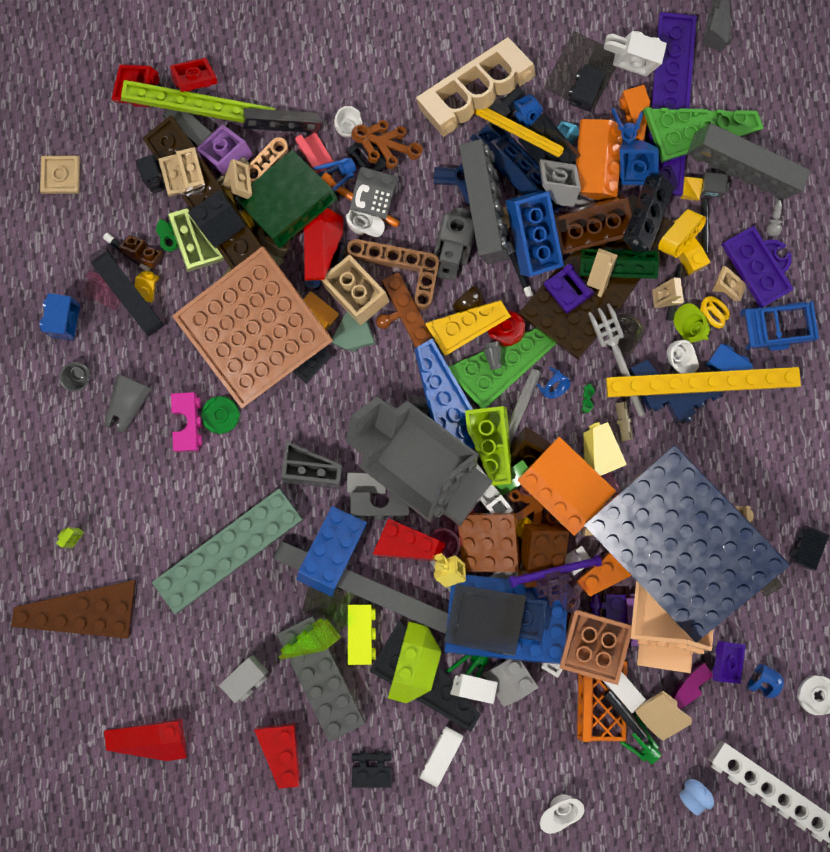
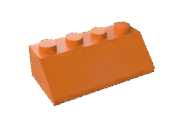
(599, 159)

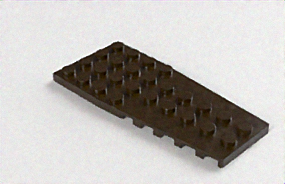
(575, 330)

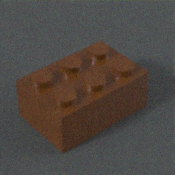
(542, 548)

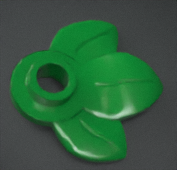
(166, 232)

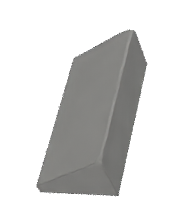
(363, 483)

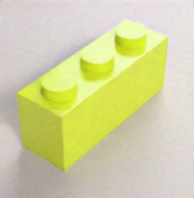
(361, 634)

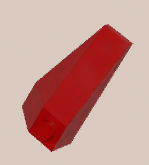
(321, 243)
(152, 740)

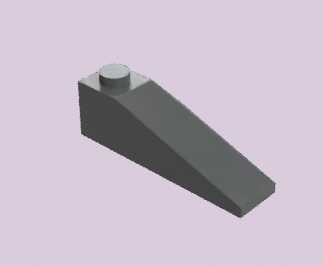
(718, 26)

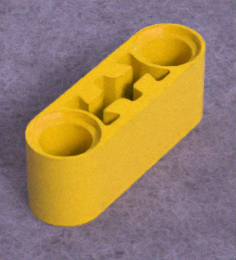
(682, 233)

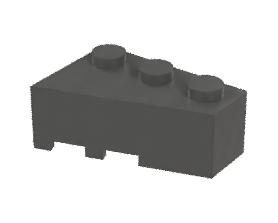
(309, 469)

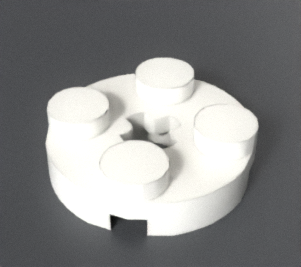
(806, 695)

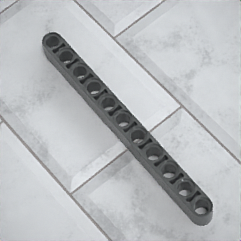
(373, 591)

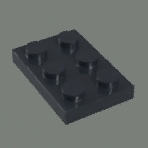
(547, 129)

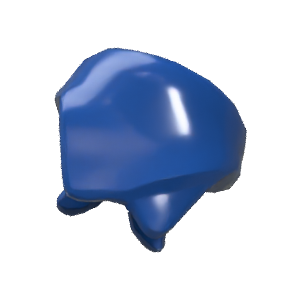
(563, 386)

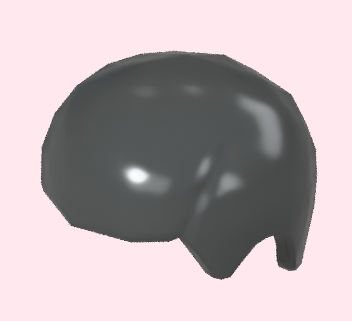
(74, 376)

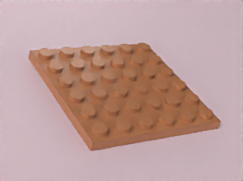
(252, 327)

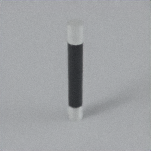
(115, 243)
(523, 279)

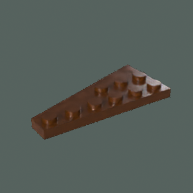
(90, 612)

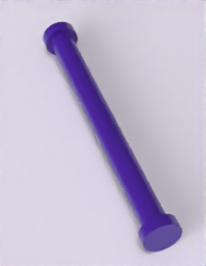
(595, 561)

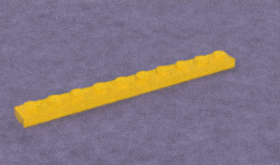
(703, 382)

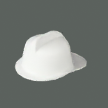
(562, 813)

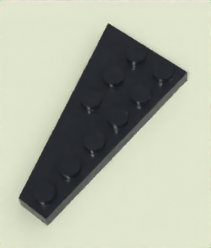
(439, 698)

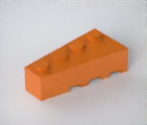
(602, 577)

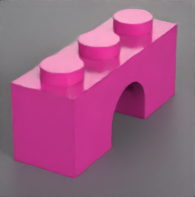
(189, 438)

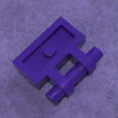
(614, 606)

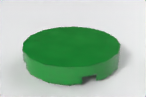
(224, 419)

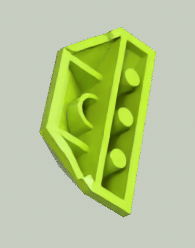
(415, 664)

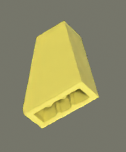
(602, 449)

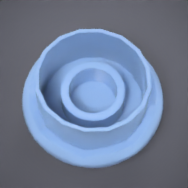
(696, 796)

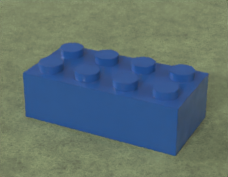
(534, 233)
(331, 551)

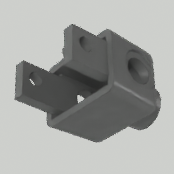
(454, 242)

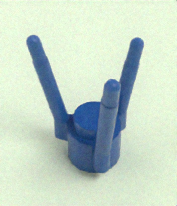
(628, 130)
(344, 167)

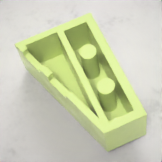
(193, 244)

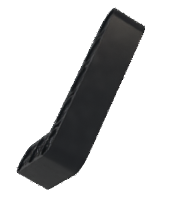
(125, 291)

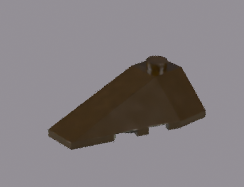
(527, 447)

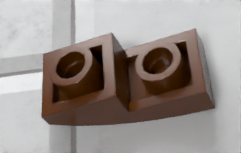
(137, 250)

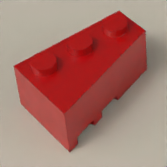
(406, 543)
(281, 752)

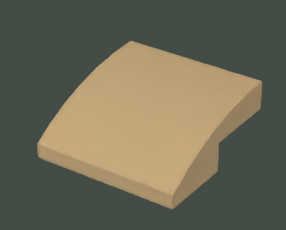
(181, 172)
(663, 716)

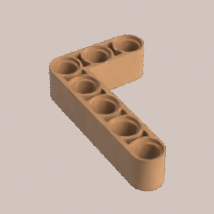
(401, 263)

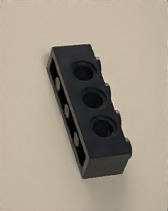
(648, 213)

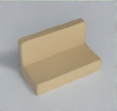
(602, 270)

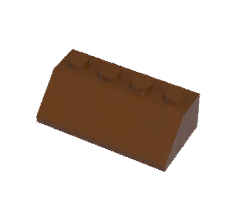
(593, 224)

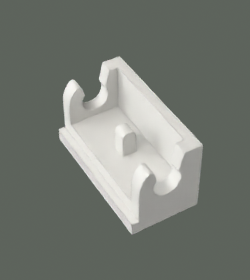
(474, 688)

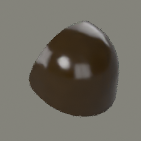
(470, 299)

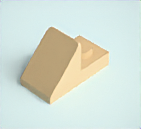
(238, 179)
(729, 284)
(668, 294)

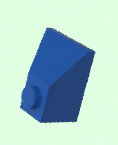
(637, 162)

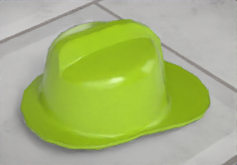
(691, 323)

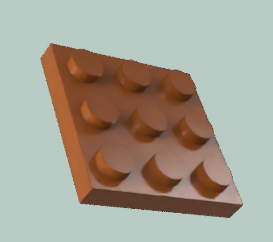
(490, 542)

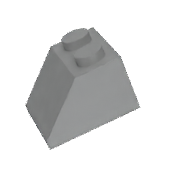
(560, 181)
(512, 680)

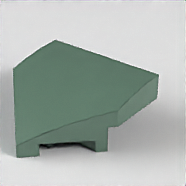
(352, 335)

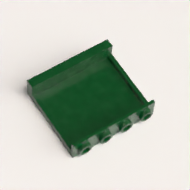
(287, 198)

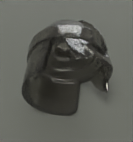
(632, 338)

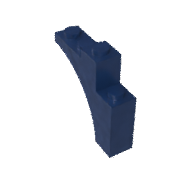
(679, 405)

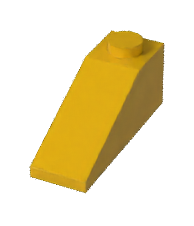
(693, 257)

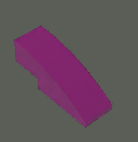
(687, 688)

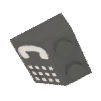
(373, 193)

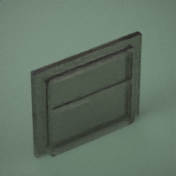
(485, 620)

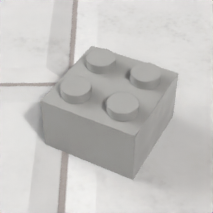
(240, 682)

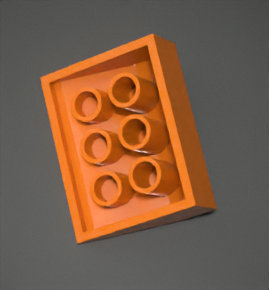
(566, 485)

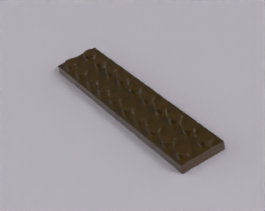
(166, 141)

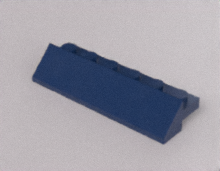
(513, 161)

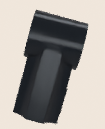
(505, 105)

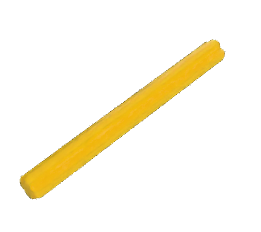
(520, 131)

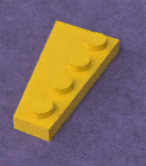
(460, 328)

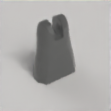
(125, 402)

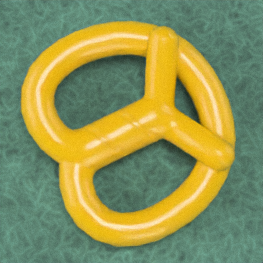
(711, 308)

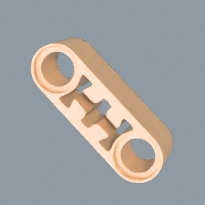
(265, 154)

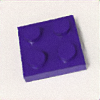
(728, 662)

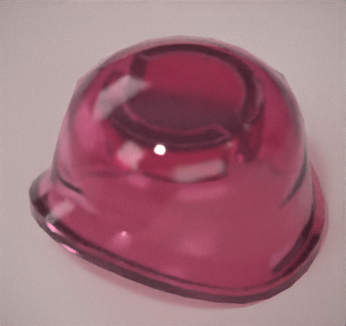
(451, 541)

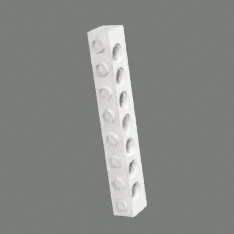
(724, 753)

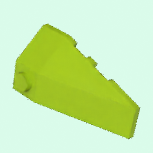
(491, 439)

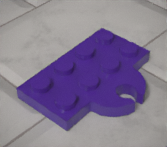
(760, 265)

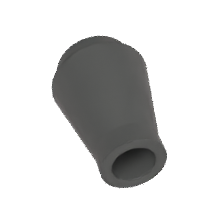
(493, 354)

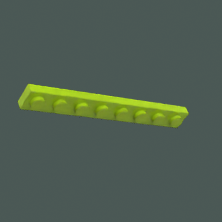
(185, 101)

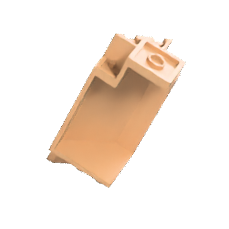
(660, 638)

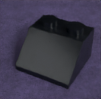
(217, 219)

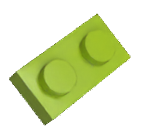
(69, 537)

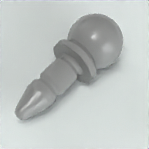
(774, 227)

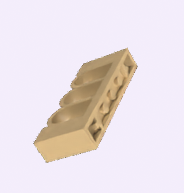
(446, 118)

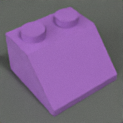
(222, 148)

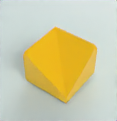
(692, 188)

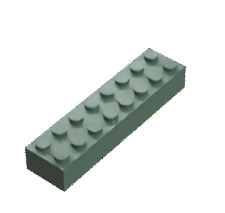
(227, 551)

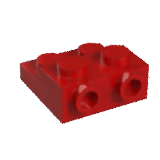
(133, 73)
(193, 75)

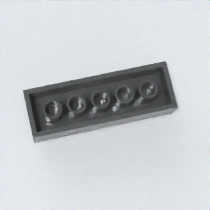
(748, 162)
(484, 202)
(324, 685)

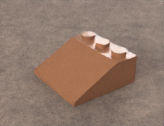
(595, 646)

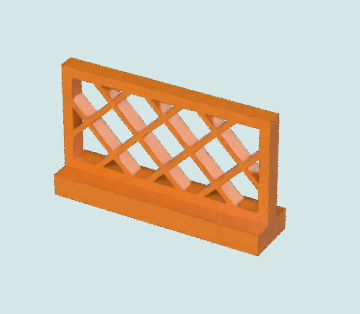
(585, 711)

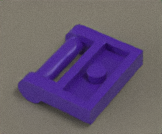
(564, 293)

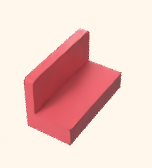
(313, 151)

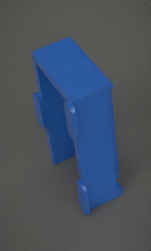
(757, 326)

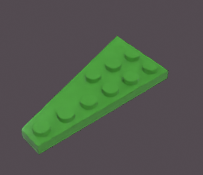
(675, 128)
(487, 385)

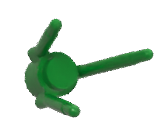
(476, 661)
(649, 751)

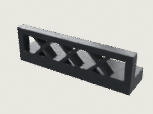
(281, 120)

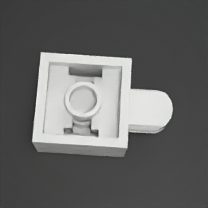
(636, 52)

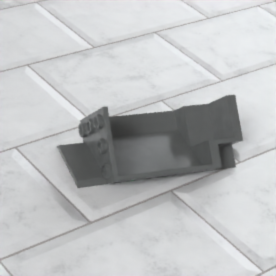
(417, 460)

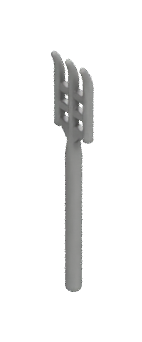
(613, 341)

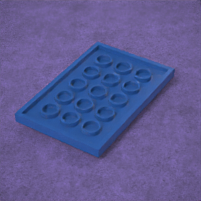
(554, 634)

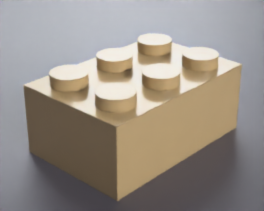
(355, 290)

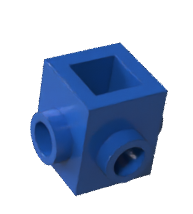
(527, 110)

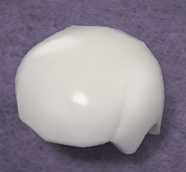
(344, 117)

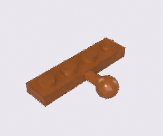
(405, 310)

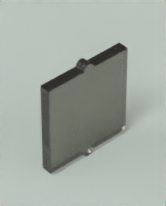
(321, 603)

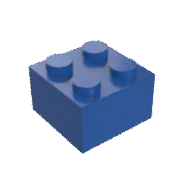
(60, 316)

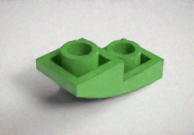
(517, 470)

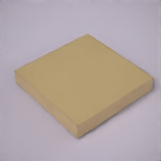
(60, 175)

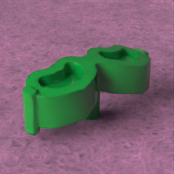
(587, 404)

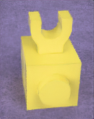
(449, 570)

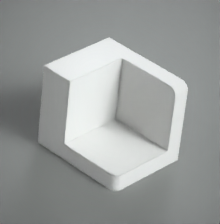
(576, 555)

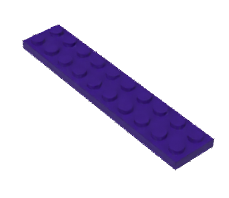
(673, 81)

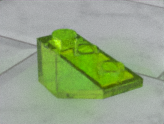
(315, 641)

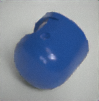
(769, 676)

